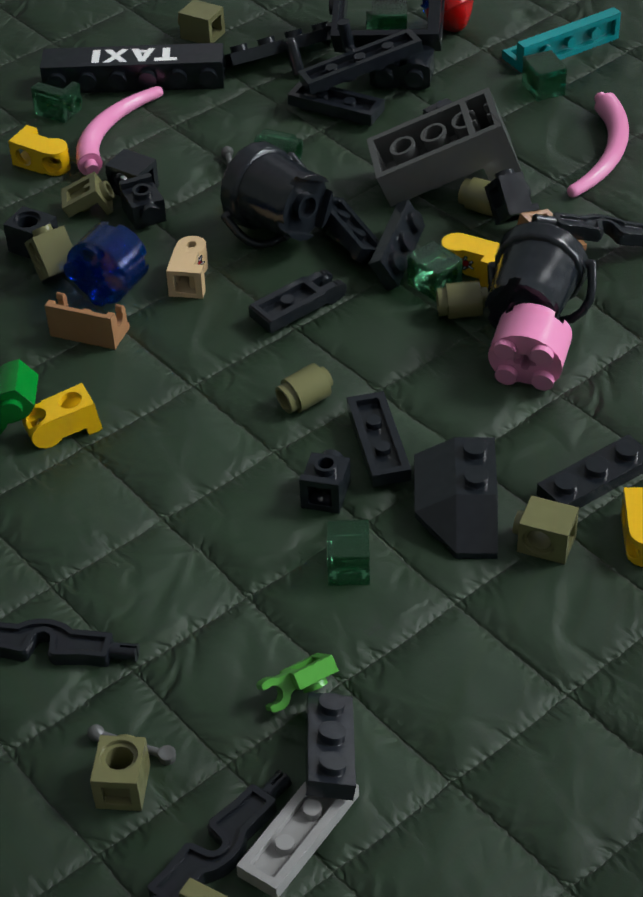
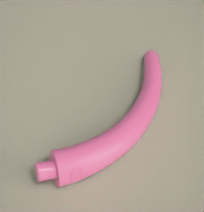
(617, 125)
(88, 145)

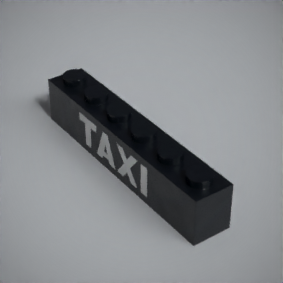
(135, 67)

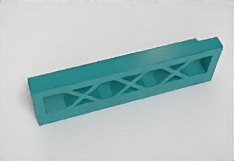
(569, 38)

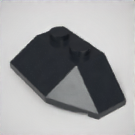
(459, 495)

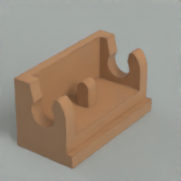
(84, 325)

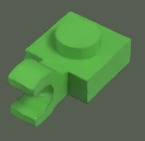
(304, 675)

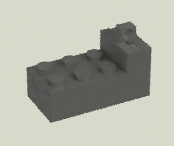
(442, 148)

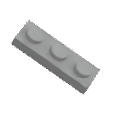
(291, 840)

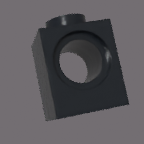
(129, 165)
(19, 228)

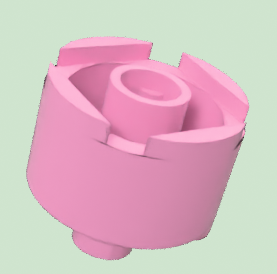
(529, 346)

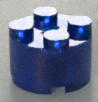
(107, 263)

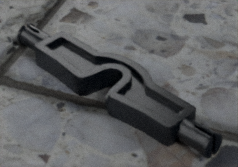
(593, 226)
(66, 644)
(228, 828)

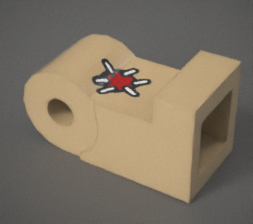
(187, 268)

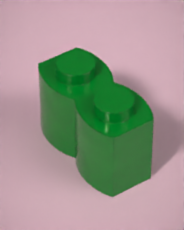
(17, 392)

